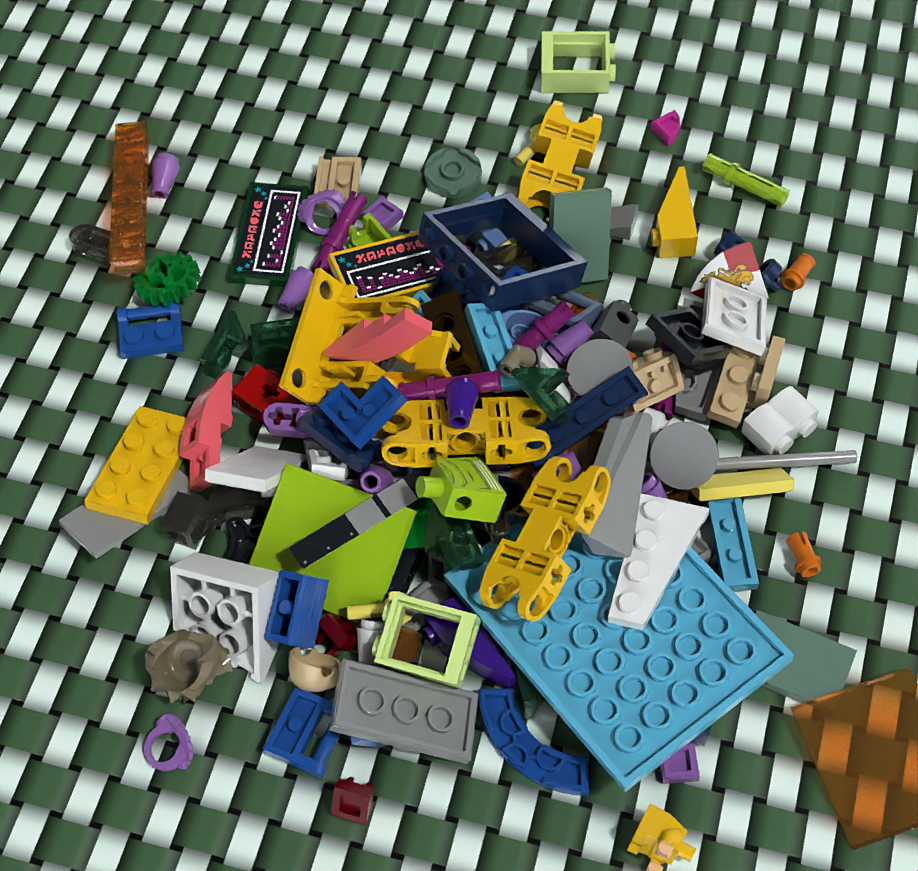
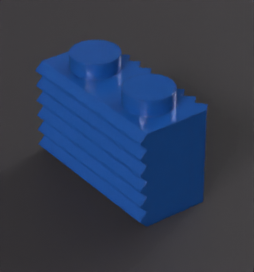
(296, 609)

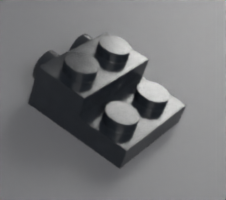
(682, 333)

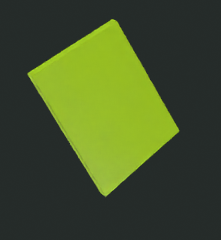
(357, 570)

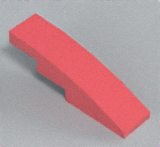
(380, 338)

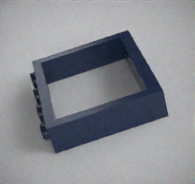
(562, 262)

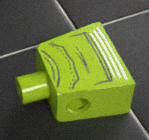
(463, 489)

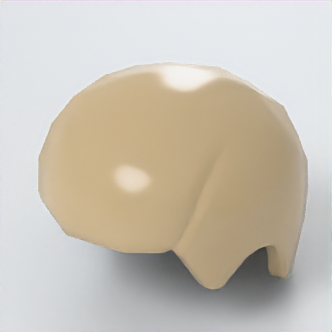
(313, 671)

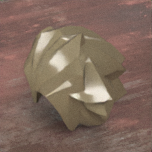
(185, 664)

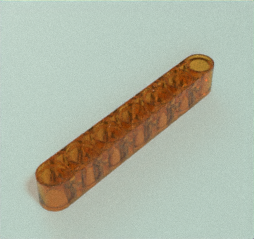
(129, 198)

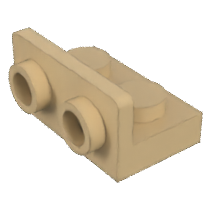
(765, 373)
(659, 375)

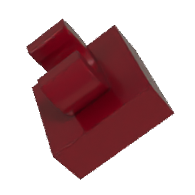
(340, 631)
(352, 800)

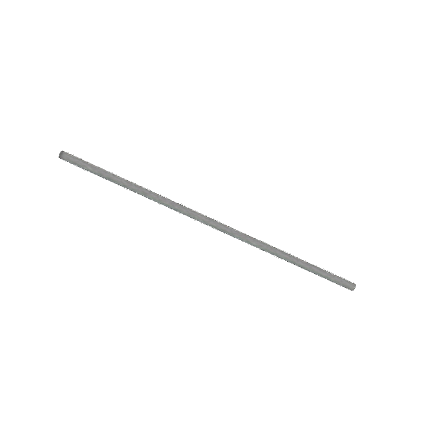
(724, 464)

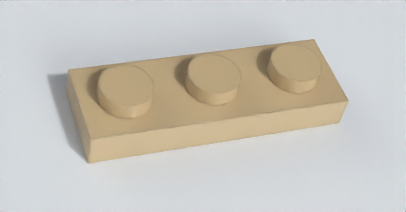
(733, 387)

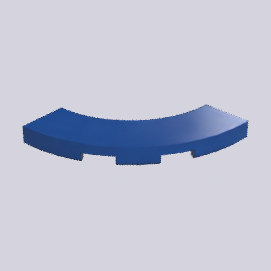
(524, 752)

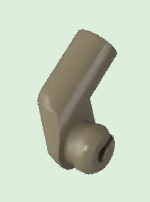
(517, 356)

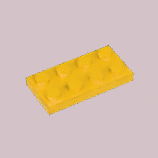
(139, 467)

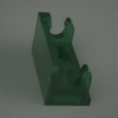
(273, 341)

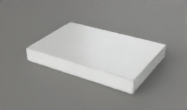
(734, 316)
(254, 469)

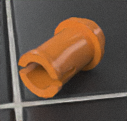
(794, 277)
(806, 561)

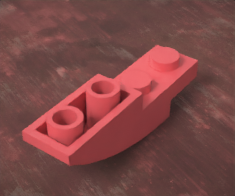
(203, 428)

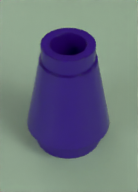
(461, 401)

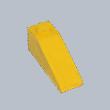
(675, 223)

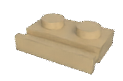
(338, 174)

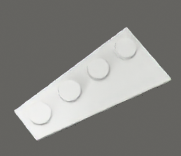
(660, 542)

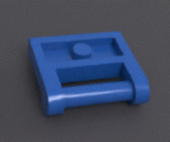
(150, 337)
(296, 729)

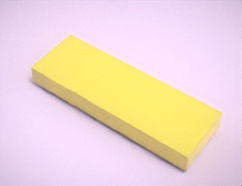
(744, 484)

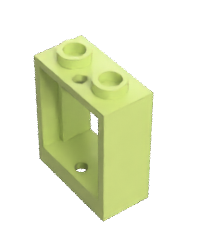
(576, 45)
(462, 647)

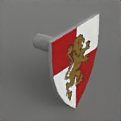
(733, 266)

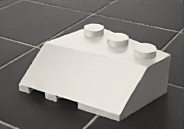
(230, 604)

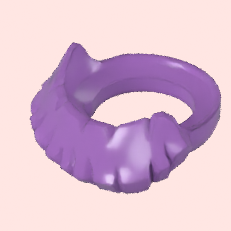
(306, 208)
(169, 724)

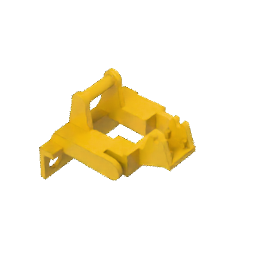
(326, 321)

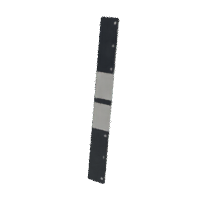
(359, 519)

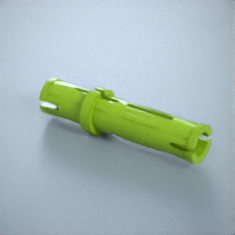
(735, 175)

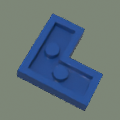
(365, 416)

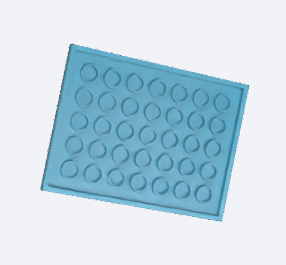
(625, 688)

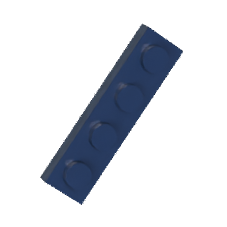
(591, 413)

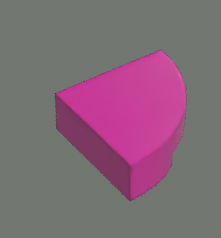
(667, 127)

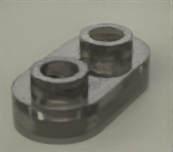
(91, 241)

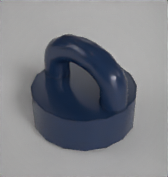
(728, 241)
(770, 273)

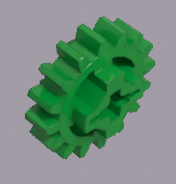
(167, 279)

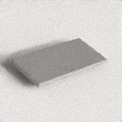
(102, 532)

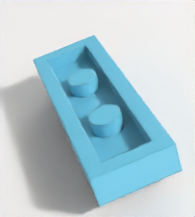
(490, 341)
(732, 544)

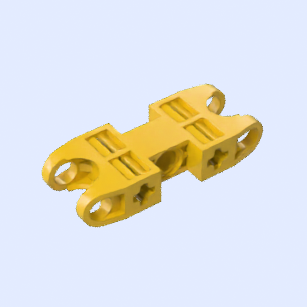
(564, 145)
(478, 438)
(545, 537)

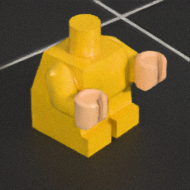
(660, 838)

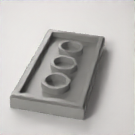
(404, 711)

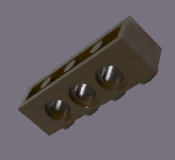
(446, 315)

